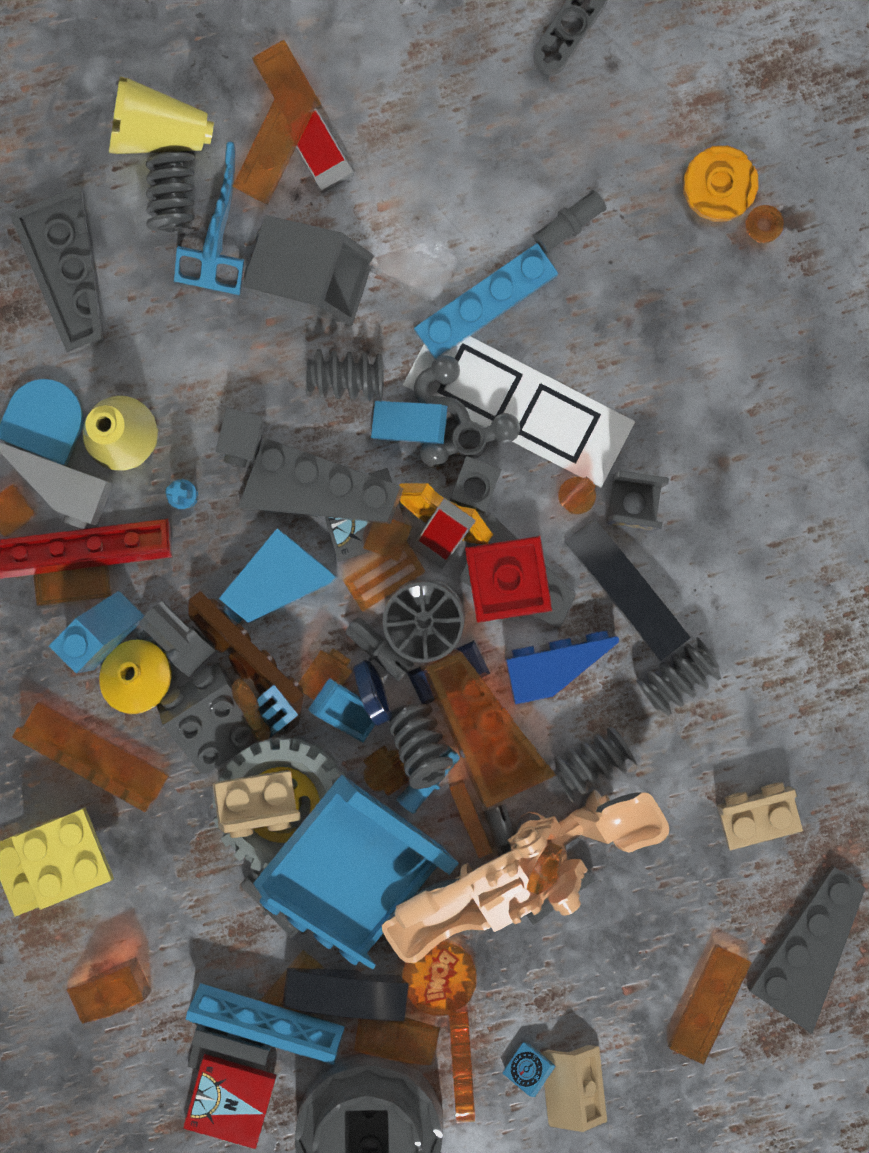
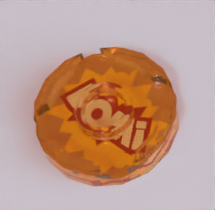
(441, 979)

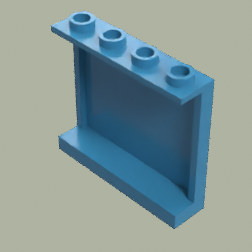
(349, 870)

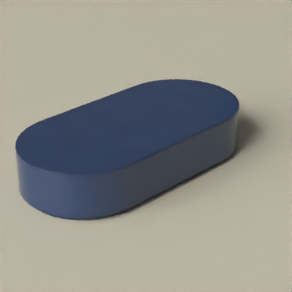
(372, 692)

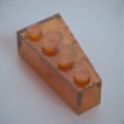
(486, 737)

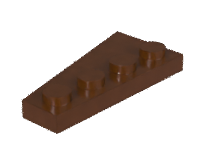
(244, 655)

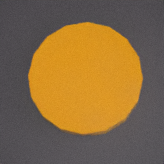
(720, 183)

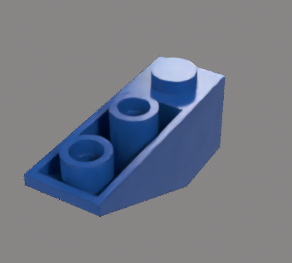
(548, 671)

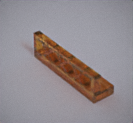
(92, 756)

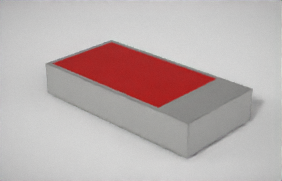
(323, 154)
(443, 533)

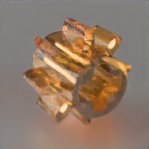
(384, 771)

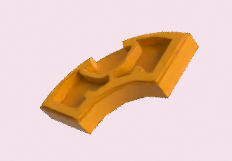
(423, 502)

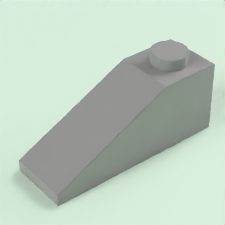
(63, 488)

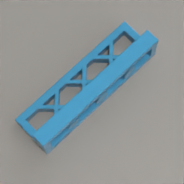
(265, 1023)

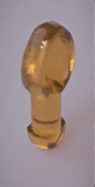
(249, 706)

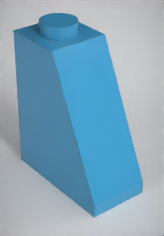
(274, 579)
(97, 633)

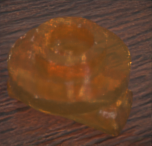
(577, 495)

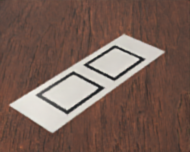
(552, 416)

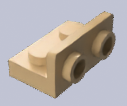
(255, 803)
(759, 816)

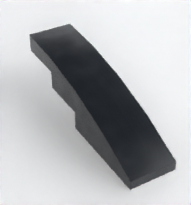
(627, 590)

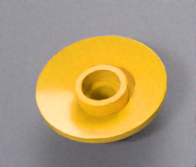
(147, 685)

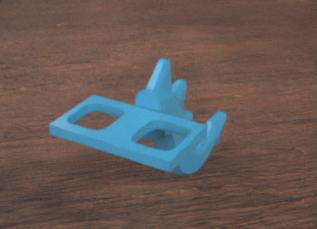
(213, 245)

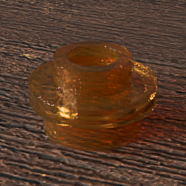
(769, 213)

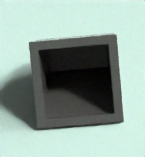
(308, 269)

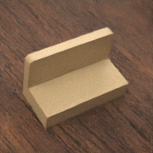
(575, 1089)

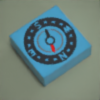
(529, 1069)

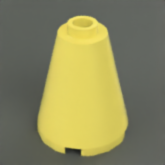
(155, 122)
(120, 433)

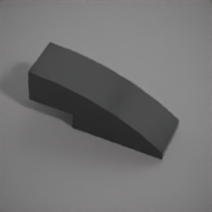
(346, 993)

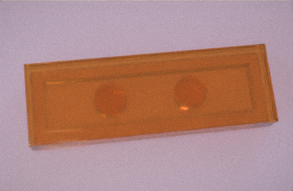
(275, 144)
(709, 1004)

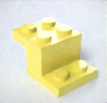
(52, 862)

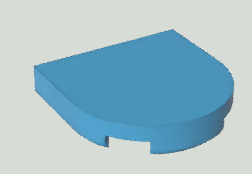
(44, 420)

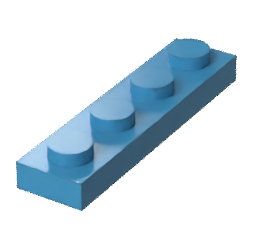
(486, 301)

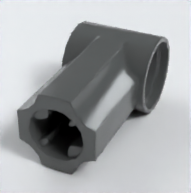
(183, 644)

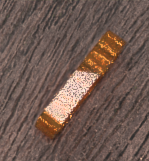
(462, 1067)

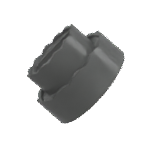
(405, 1105)

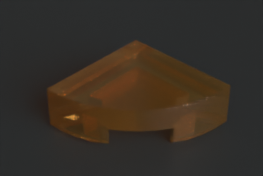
(546, 869)

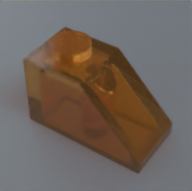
(110, 991)

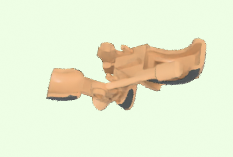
(497, 890)

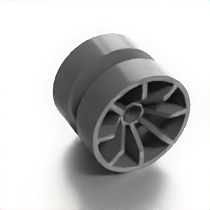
(424, 620)

